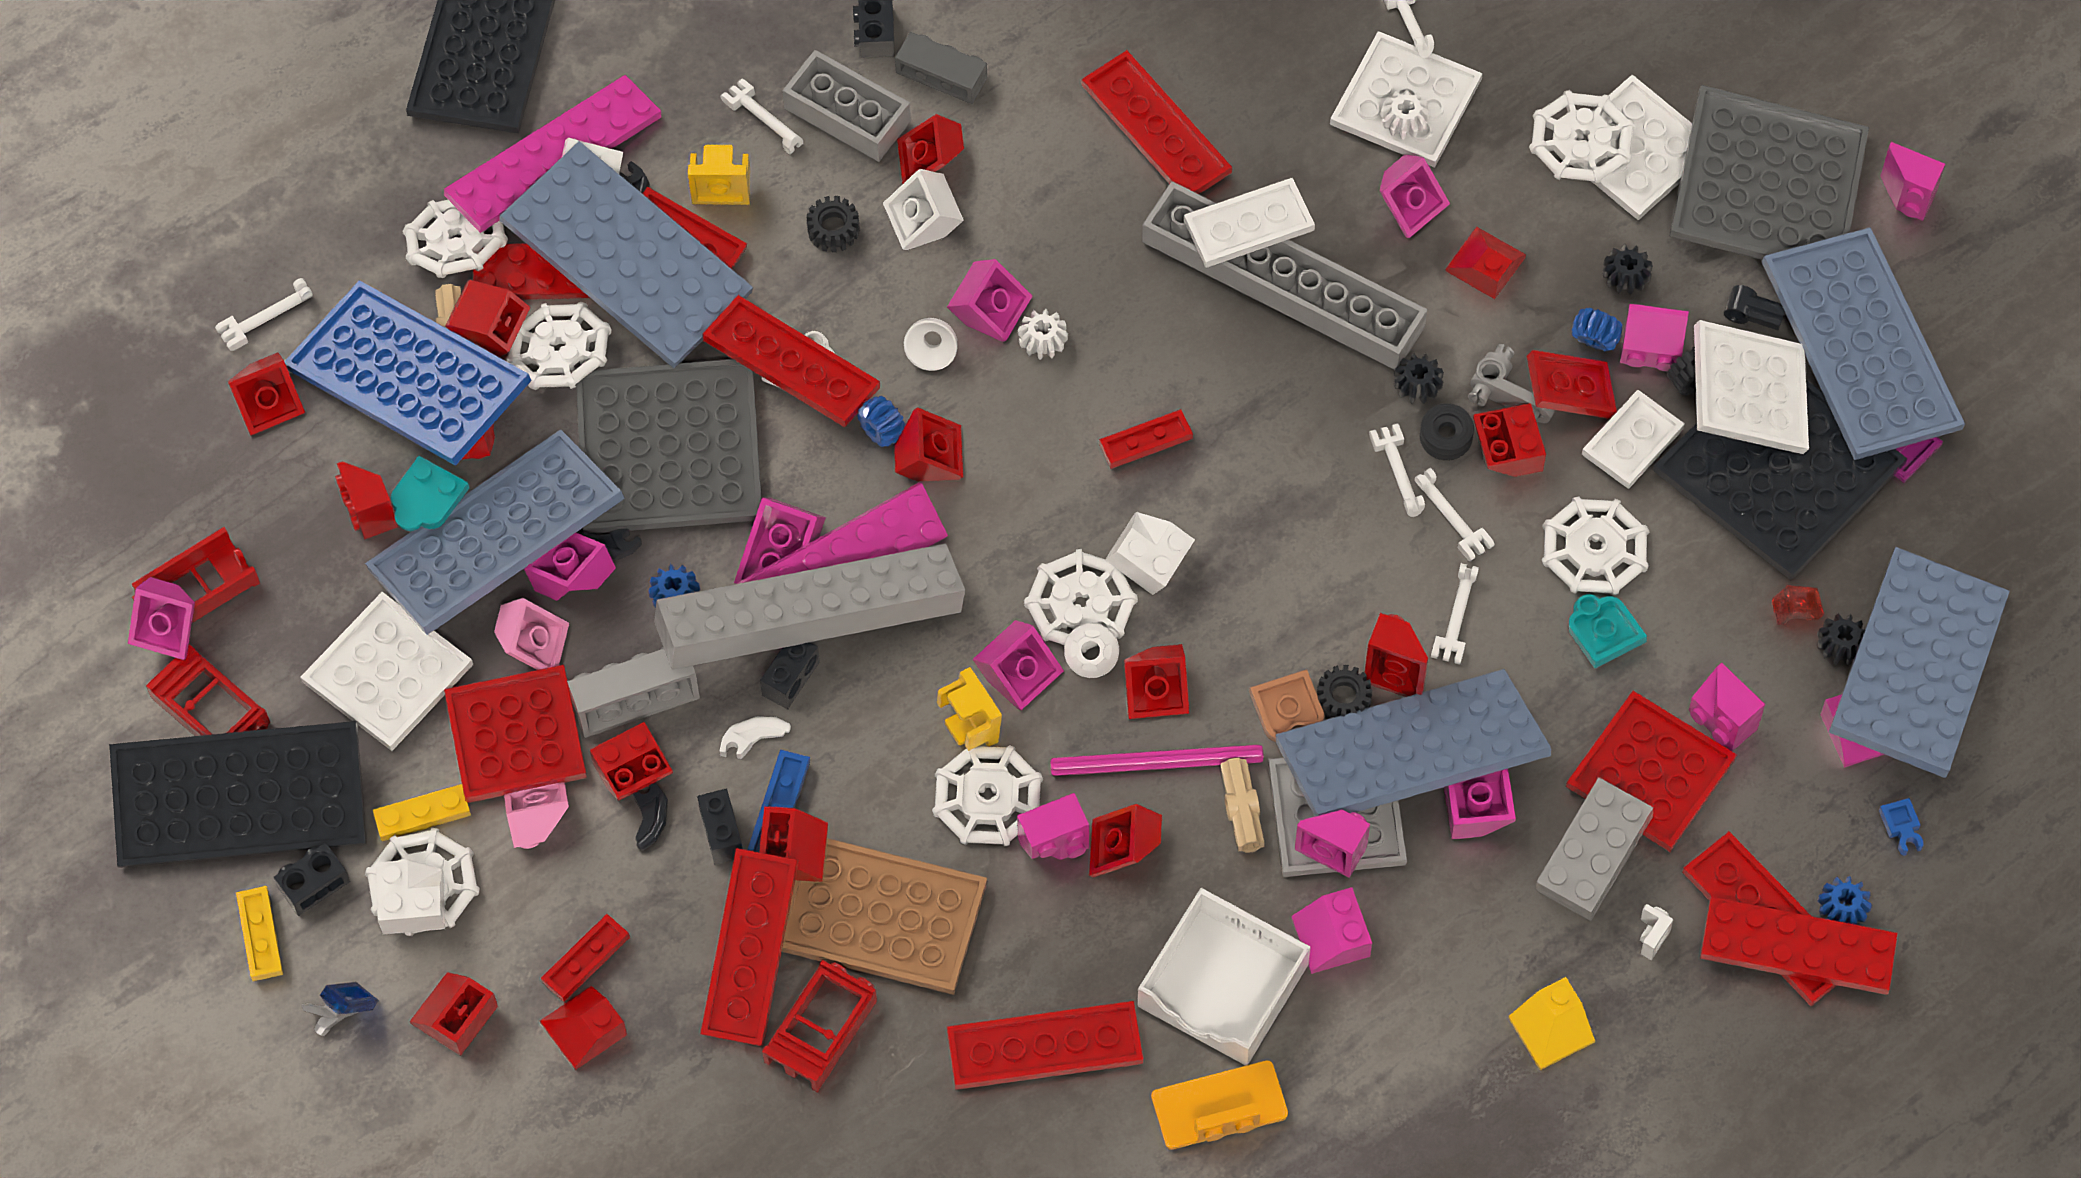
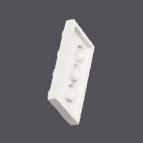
(1249, 222)

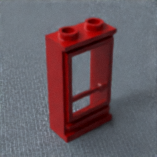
(225, 559)
(180, 674)
(803, 1058)

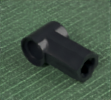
(1747, 306)

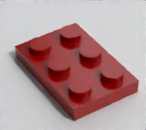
(1571, 384)

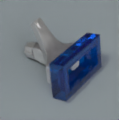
(340, 1001)

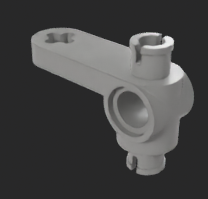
(1499, 389)

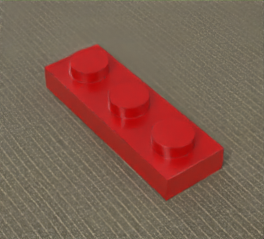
(1145, 439)
(585, 957)

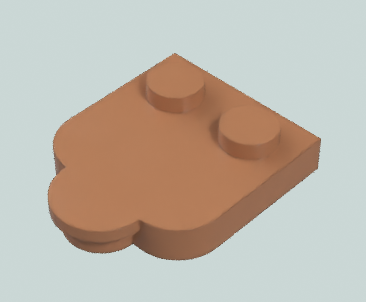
(1286, 703)

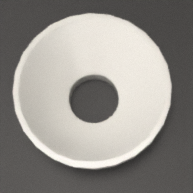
(930, 356)
(1108, 650)

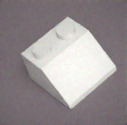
(922, 209)

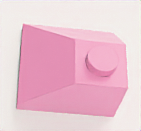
(531, 634)
(535, 813)

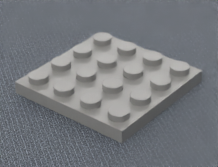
(1385, 837)

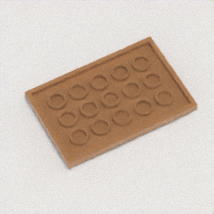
(886, 916)

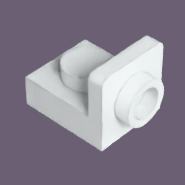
(1657, 930)

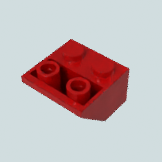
(488, 316)
(1511, 440)
(365, 500)
(630, 761)
(798, 837)
(455, 1011)

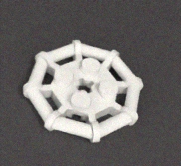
(1587, 123)
(444, 248)
(556, 332)
(1595, 561)
(1075, 585)
(977, 808)
(462, 858)

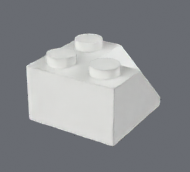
(1149, 551)
(409, 897)

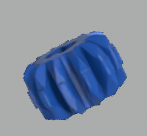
(1597, 329)
(881, 421)
(672, 583)
(1849, 893)

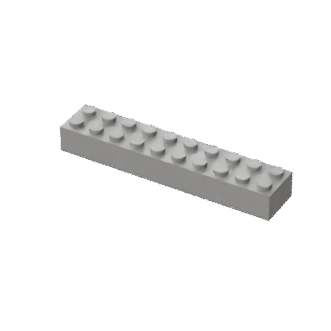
(1297, 284)
(808, 606)

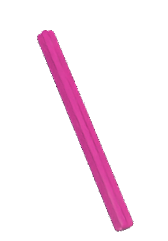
(1154, 760)

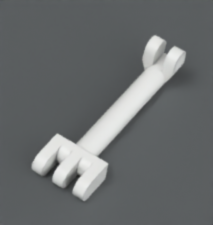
(1423, 45)
(744, 98)
(235, 333)
(1389, 443)
(1470, 539)
(1450, 643)

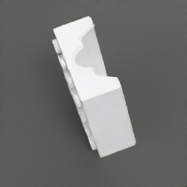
(1223, 976)

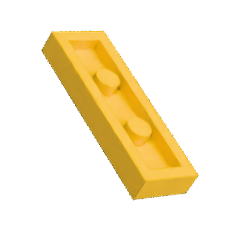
(421, 812)
(259, 933)

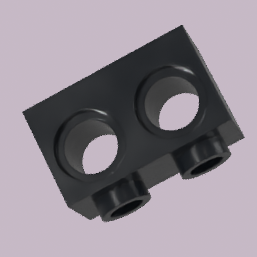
(875, 25)
(789, 673)
(719, 825)
(316, 884)

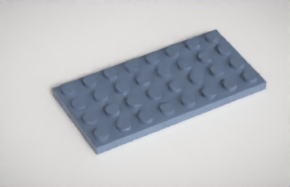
(625, 253)
(1863, 343)
(495, 532)
(1919, 662)
(1413, 745)

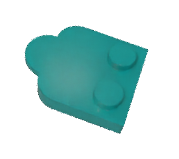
(426, 496)
(1604, 628)

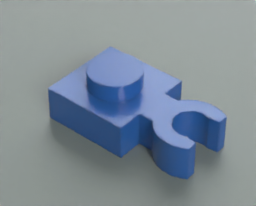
(1902, 822)

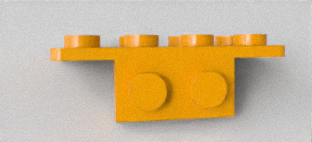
(1219, 1105)

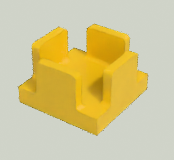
(718, 179)
(977, 715)

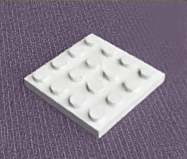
(1397, 66)
(1656, 149)
(1751, 387)
(386, 671)

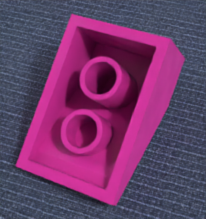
(777, 533)

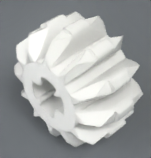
(1405, 114)
(1042, 334)

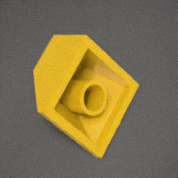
(1552, 1024)

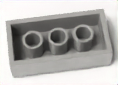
(846, 105)
(630, 691)
(1594, 849)

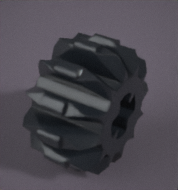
(1638, 269)
(1428, 372)
(1836, 647)

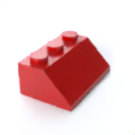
(1396, 657)

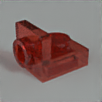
(1797, 603)

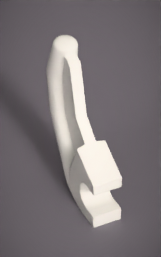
(748, 732)

